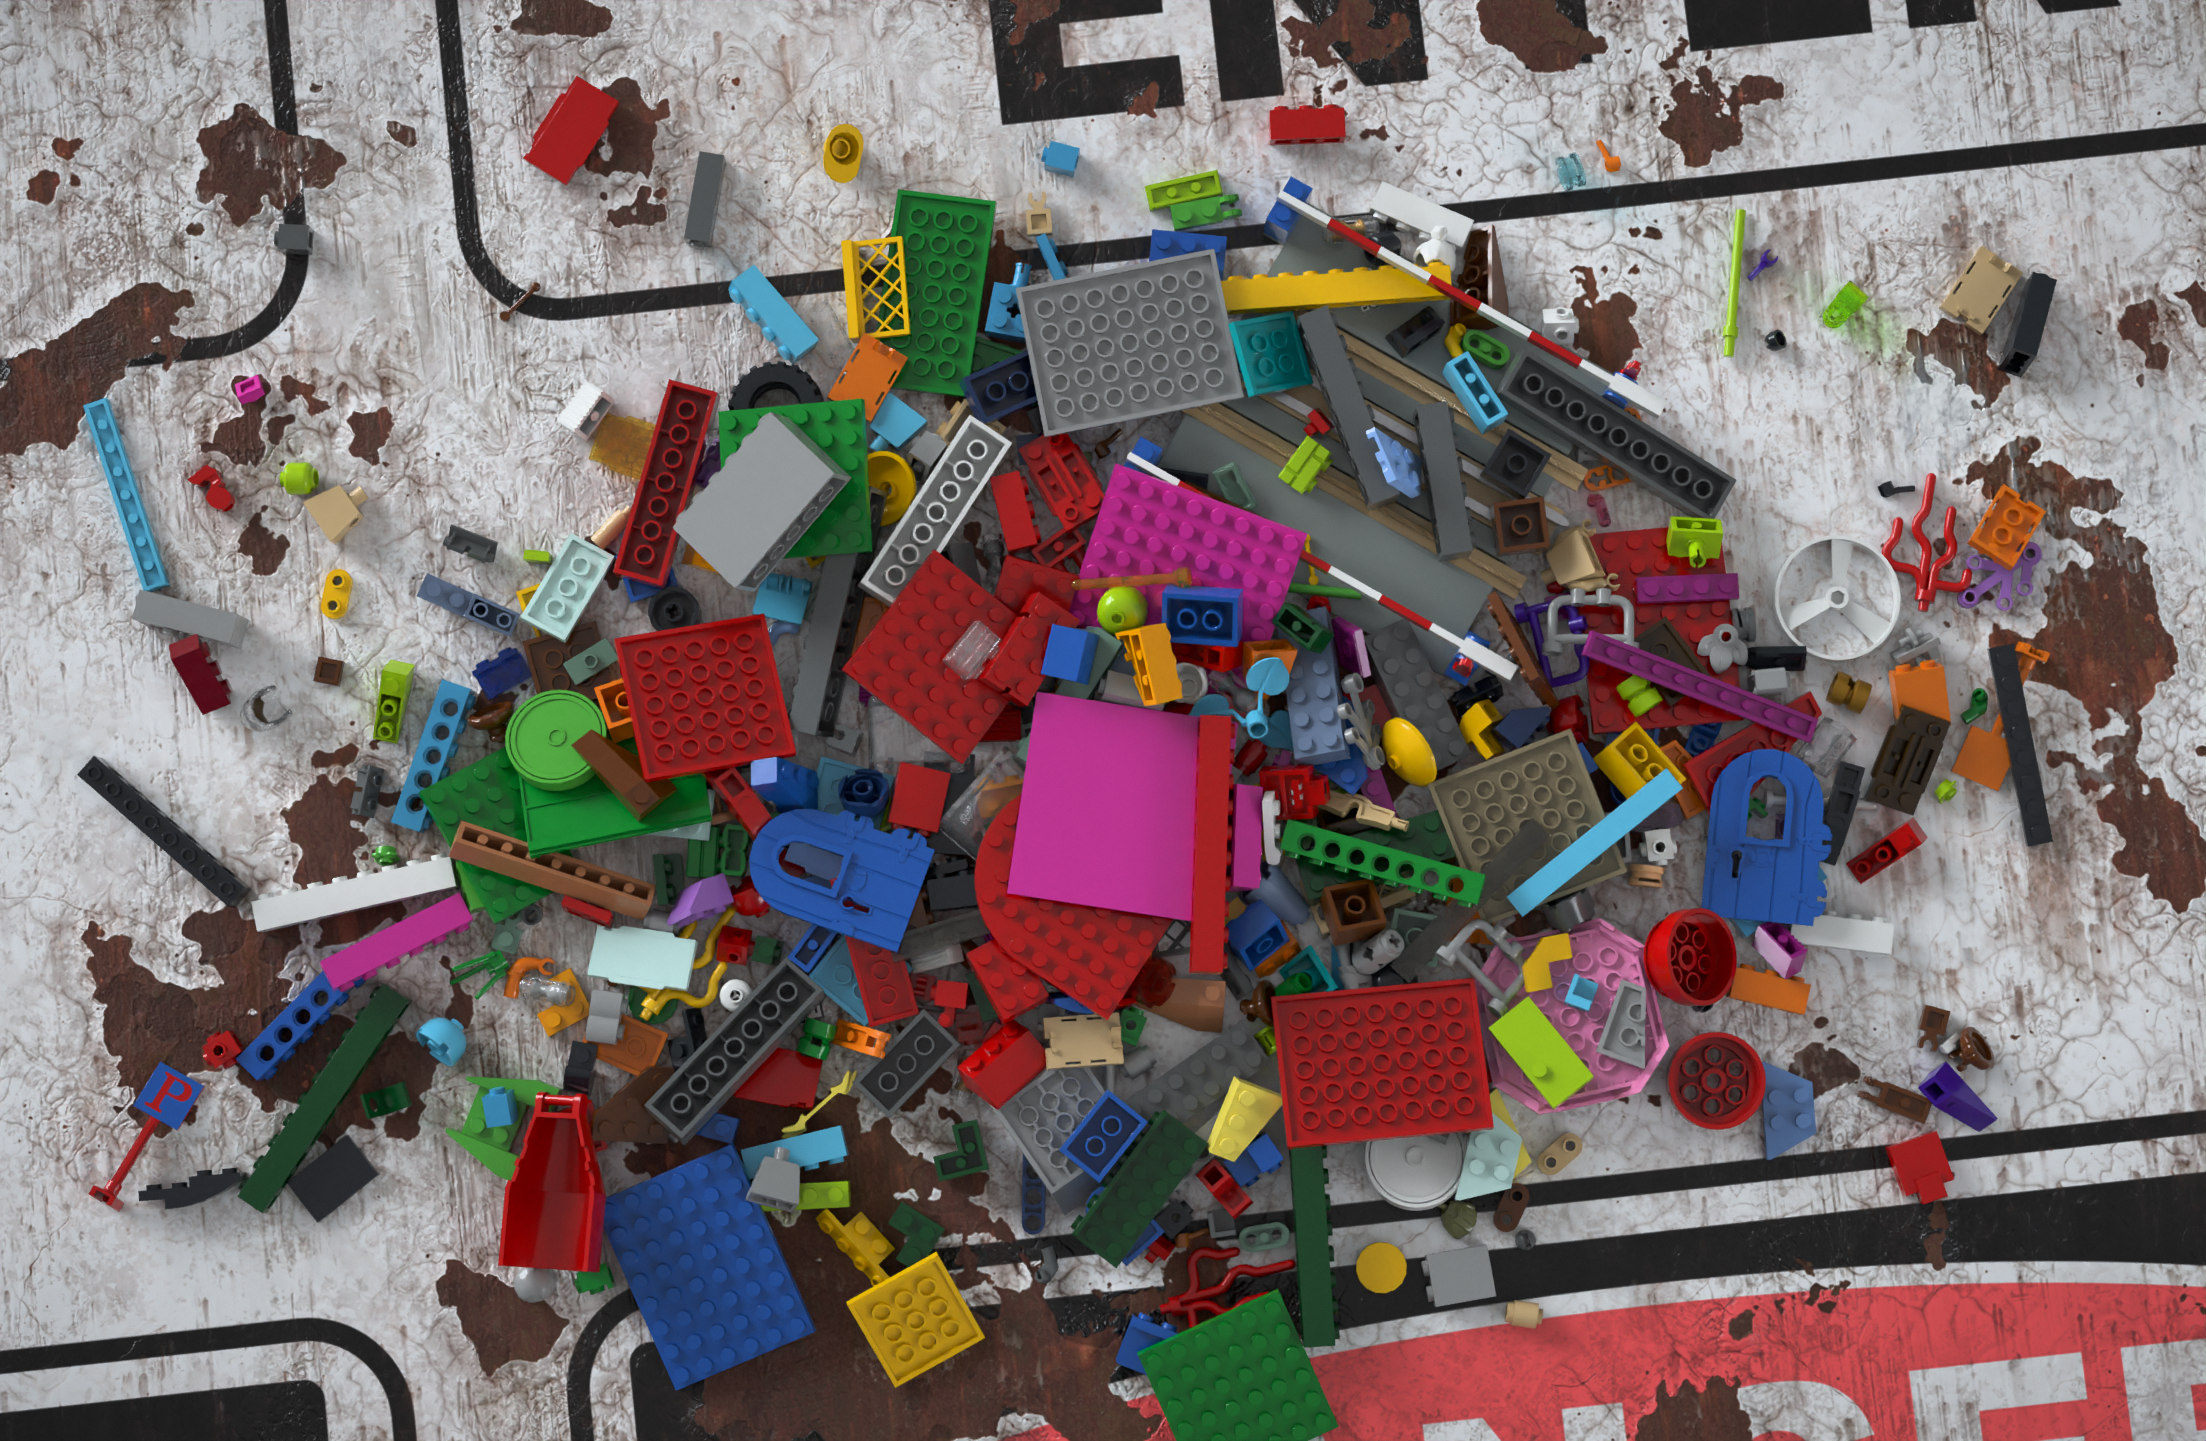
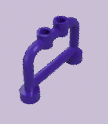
(1576, 625)

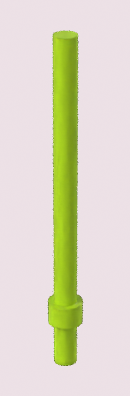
(1730, 331)

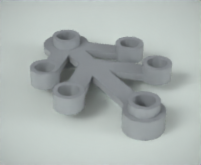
(1372, 754)

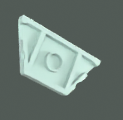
(1489, 1161)

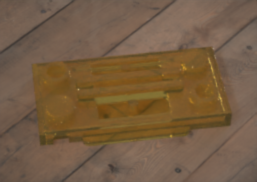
(622, 444)

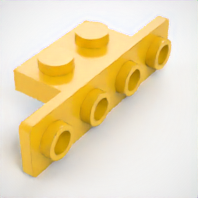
(860, 1242)

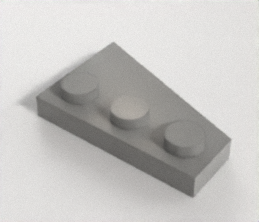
(1625, 1027)

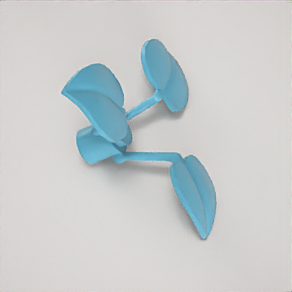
(1267, 677)

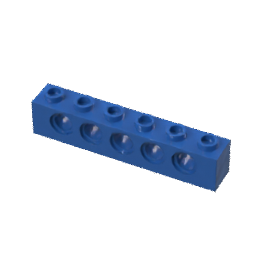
(253, 1056)

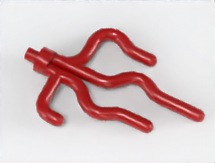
(1926, 580)
(1192, 1299)

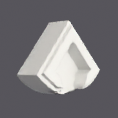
(1949, 1044)

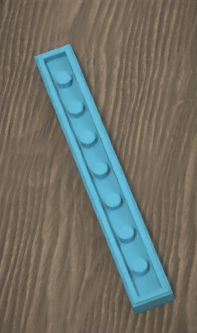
(126, 495)
(1595, 842)

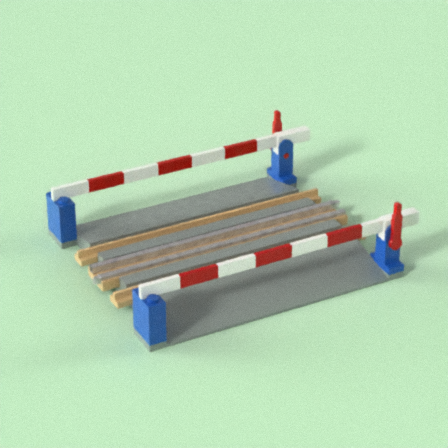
(1391, 549)

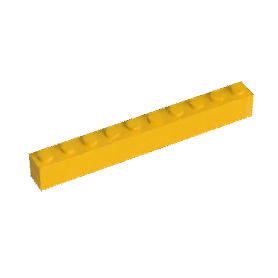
(1331, 289)

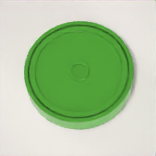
(542, 737)

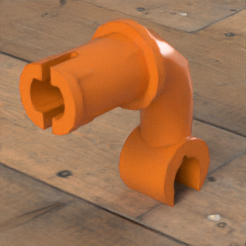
(517, 971)

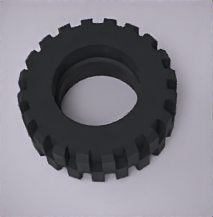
(773, 377)

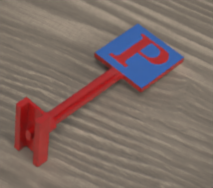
(167, 1100)

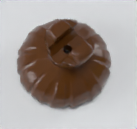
(493, 719)
(1260, 1003)
(1973, 1051)

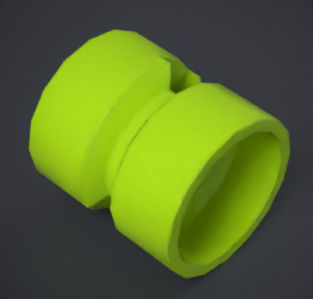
(1639, 694)

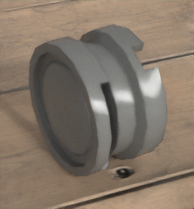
(1744, 623)

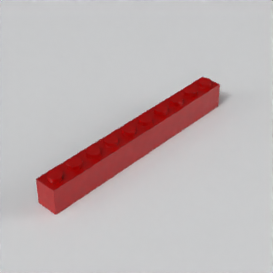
(1210, 845)

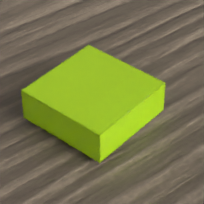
(536, 556)

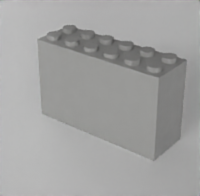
(761, 502)

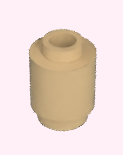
(1523, 1314)

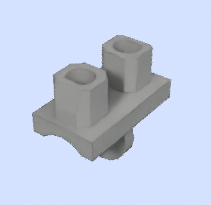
(1915, 645)

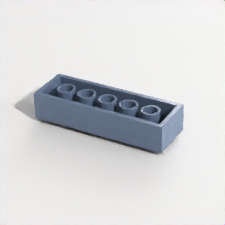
(1314, 699)

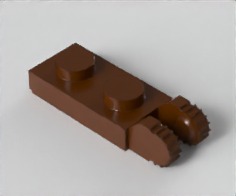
(1898, 1100)

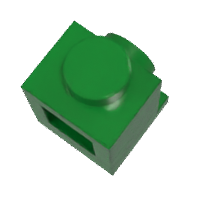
(1132, 1036)
(595, 1281)

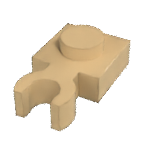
(1038, 219)

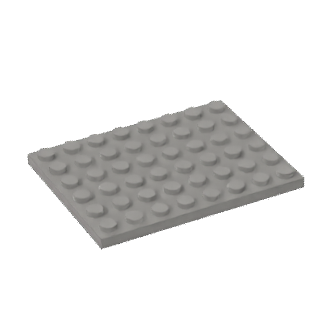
(1129, 343)

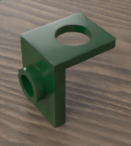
(387, 1100)

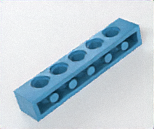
(430, 742)

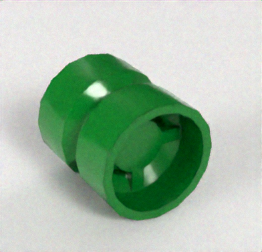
(819, 1030)

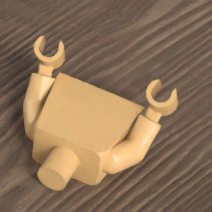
(1575, 561)

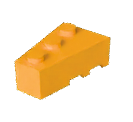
(1153, 662)

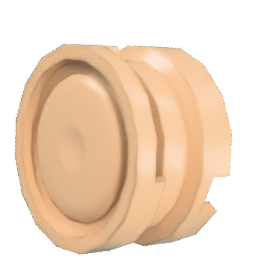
(1645, 872)

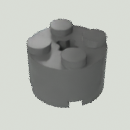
(1569, 910)

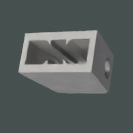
(776, 1182)

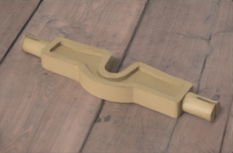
(1367, 812)

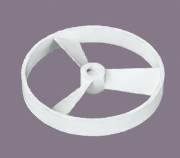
(1837, 598)

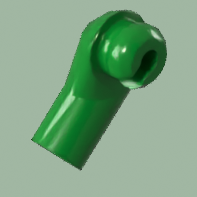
(1978, 706)

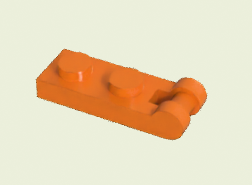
(861, 1038)

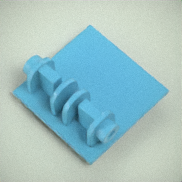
(783, 598)

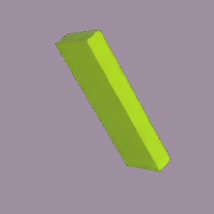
(1183, 190)

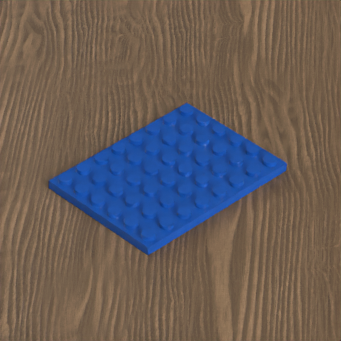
(705, 1267)

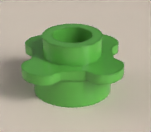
(385, 855)

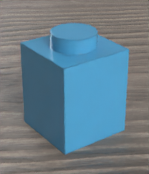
(1061, 158)
(500, 1107)

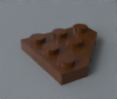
(625, 1115)

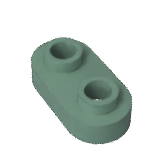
(1263, 1237)

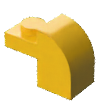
(1476, 728)

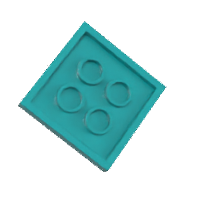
(1270, 354)

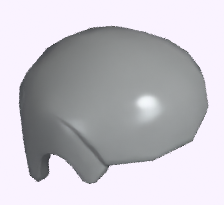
(534, 1284)

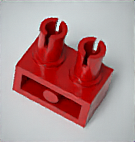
(1059, 548)

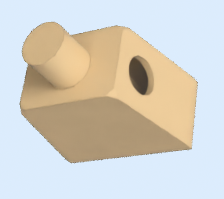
(336, 511)

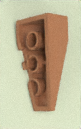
(1194, 1004)

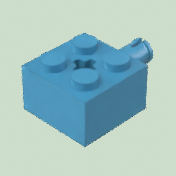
(1003, 301)

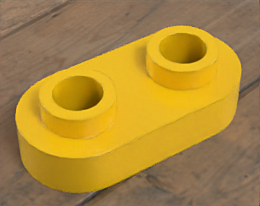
(338, 594)

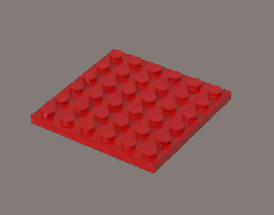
(906, 649)
(704, 697)

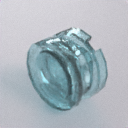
(1570, 171)

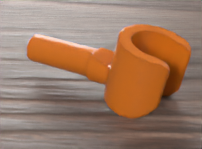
(1611, 163)

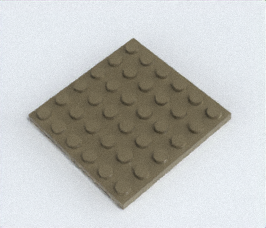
(1499, 796)

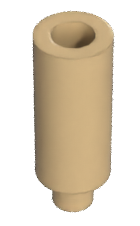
(611, 528)

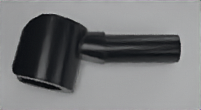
(1887, 489)

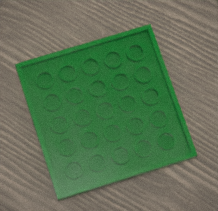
(841, 434)
(1239, 1378)

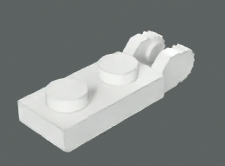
(1271, 828)

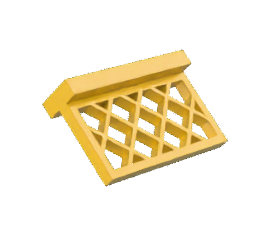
(854, 289)

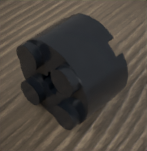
(669, 600)

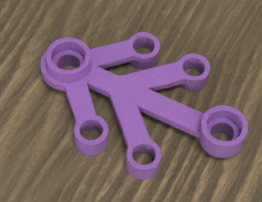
(2004, 575)

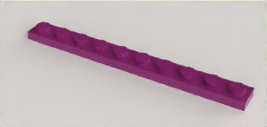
(1699, 686)

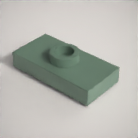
(1234, 486)
(591, 661)

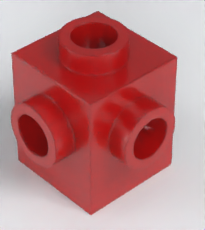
(735, 945)
(231, 1049)

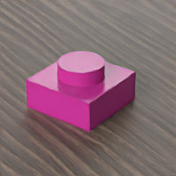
(249, 390)

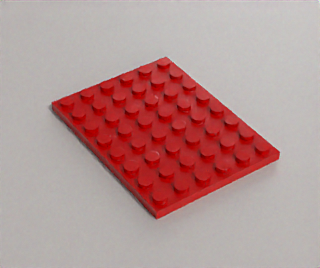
(1646, 555)
(1381, 1063)

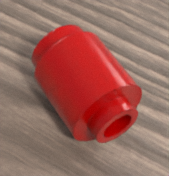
(1250, 757)

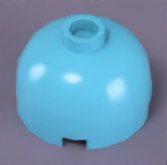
(444, 1039)

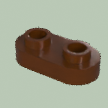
(1509, 1206)

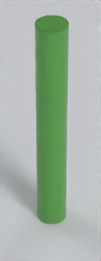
(1324, 591)

